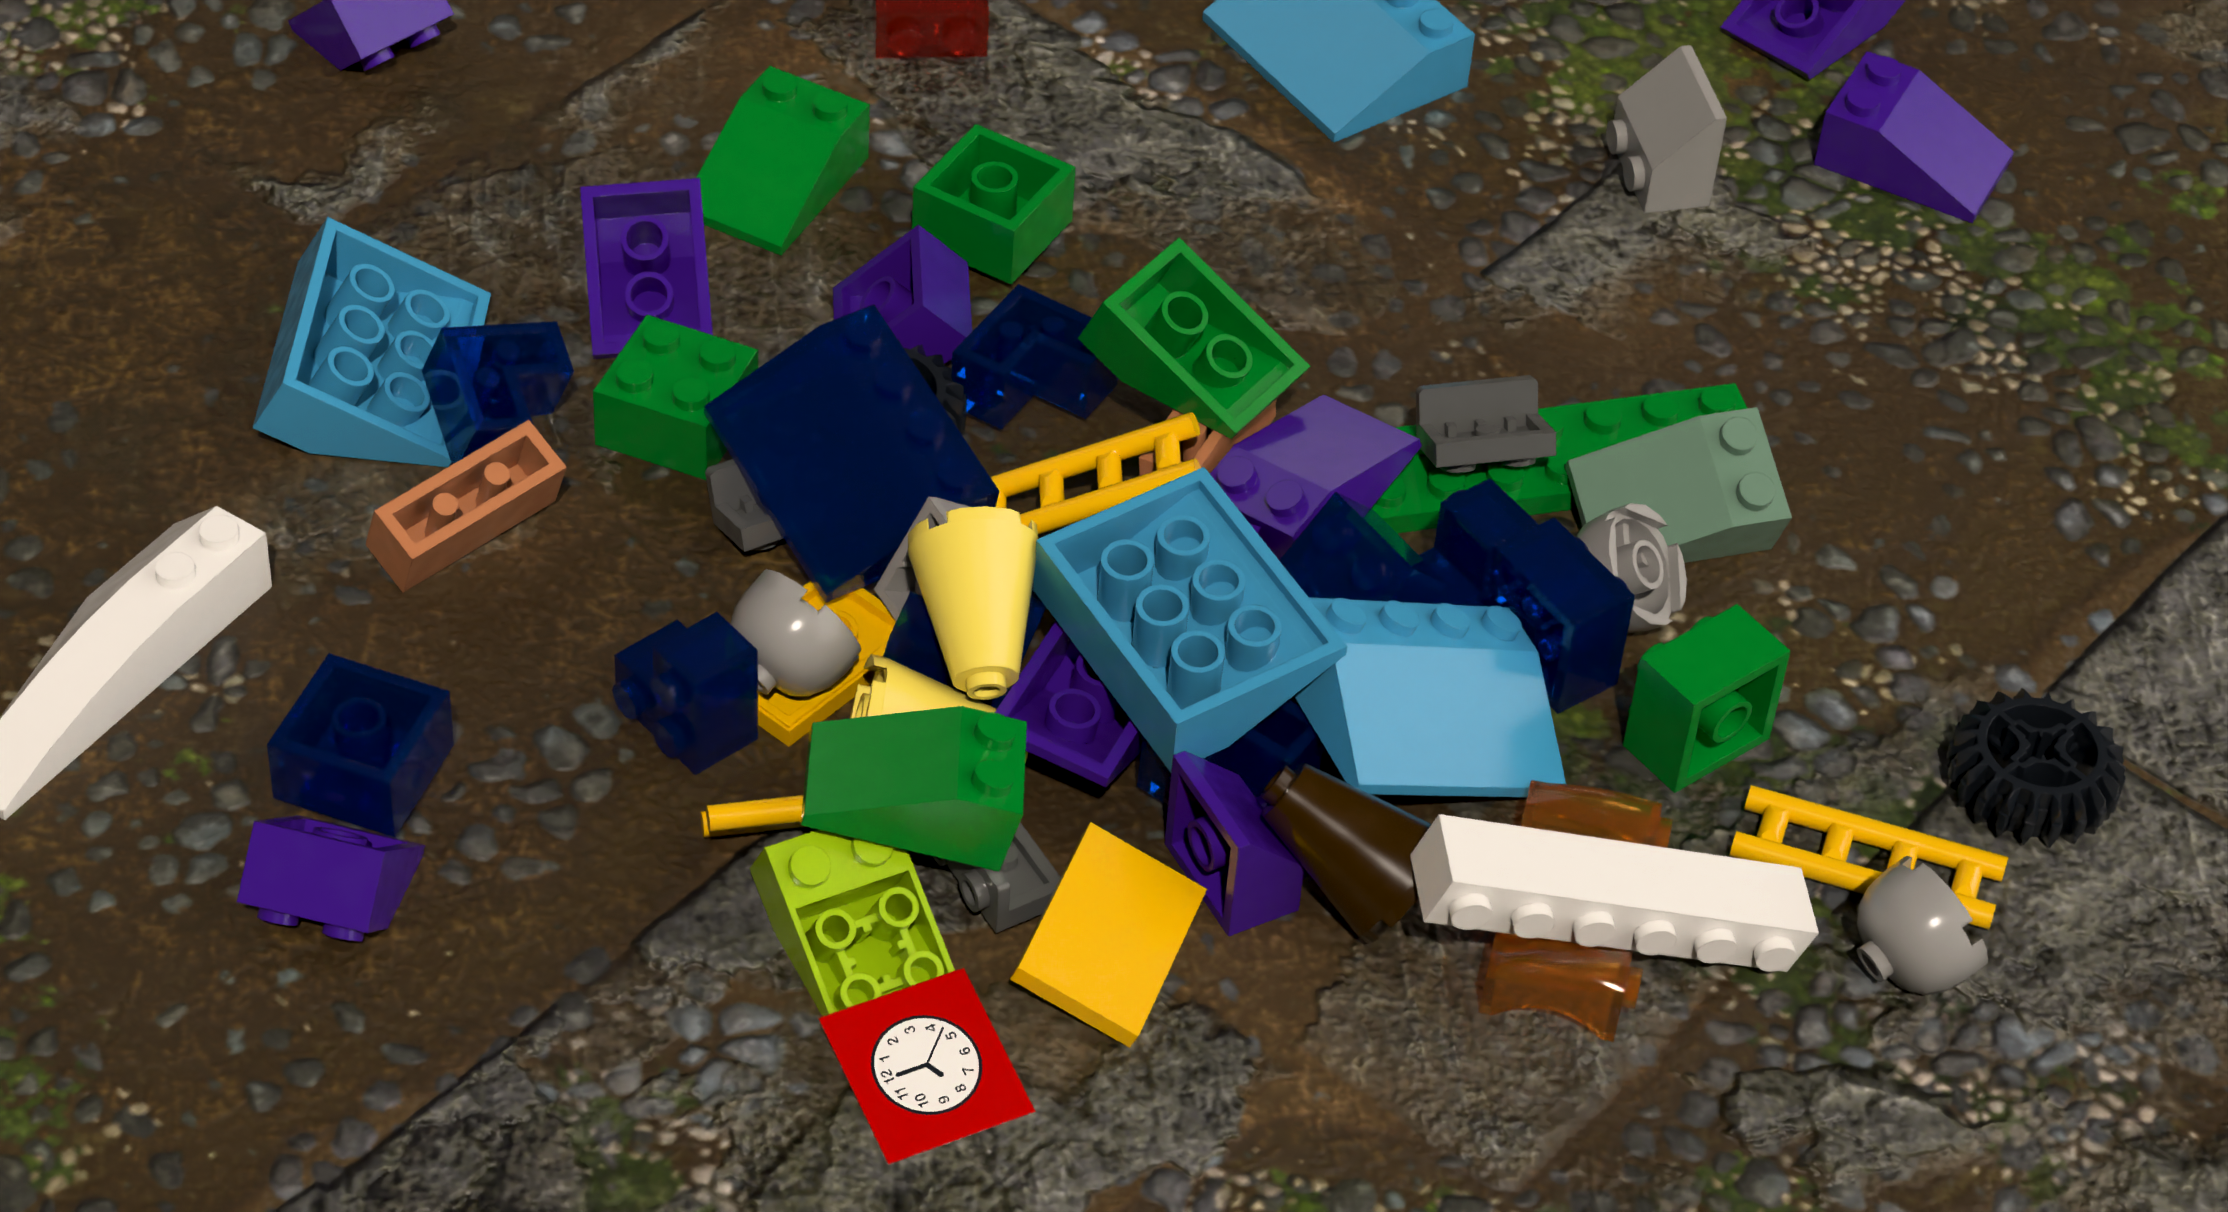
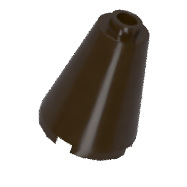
(1347, 844)

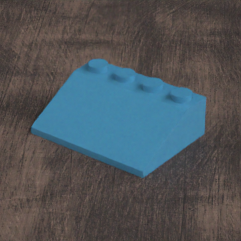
(1349, 58)
(355, 350)
(1184, 614)
(1433, 701)

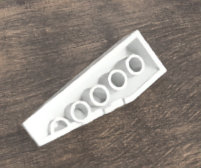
(128, 644)

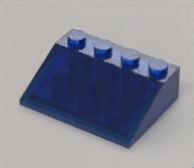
(846, 448)

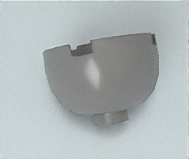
(1636, 552)
(796, 644)
(1916, 931)

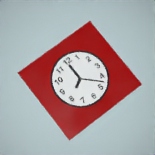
(926, 1065)

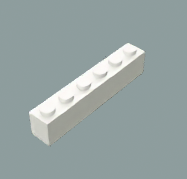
(1612, 894)

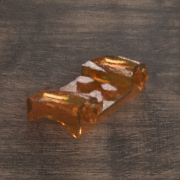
(1564, 975)

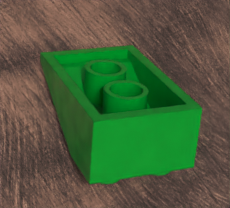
(782, 159)
(1192, 343)
(920, 782)

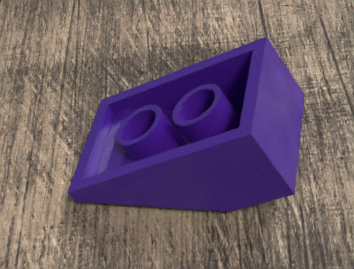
(1807, 32)
(1910, 139)
(644, 259)
(1301, 460)
(1071, 713)

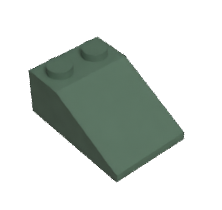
(1702, 476)

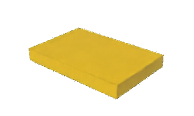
(871, 623)
(1109, 935)

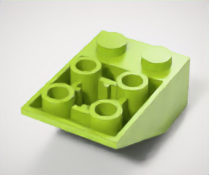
(849, 917)

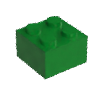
(995, 202)
(657, 395)
(1705, 697)

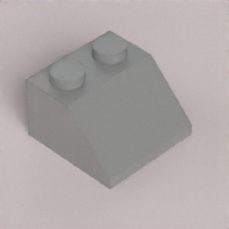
(1669, 134)

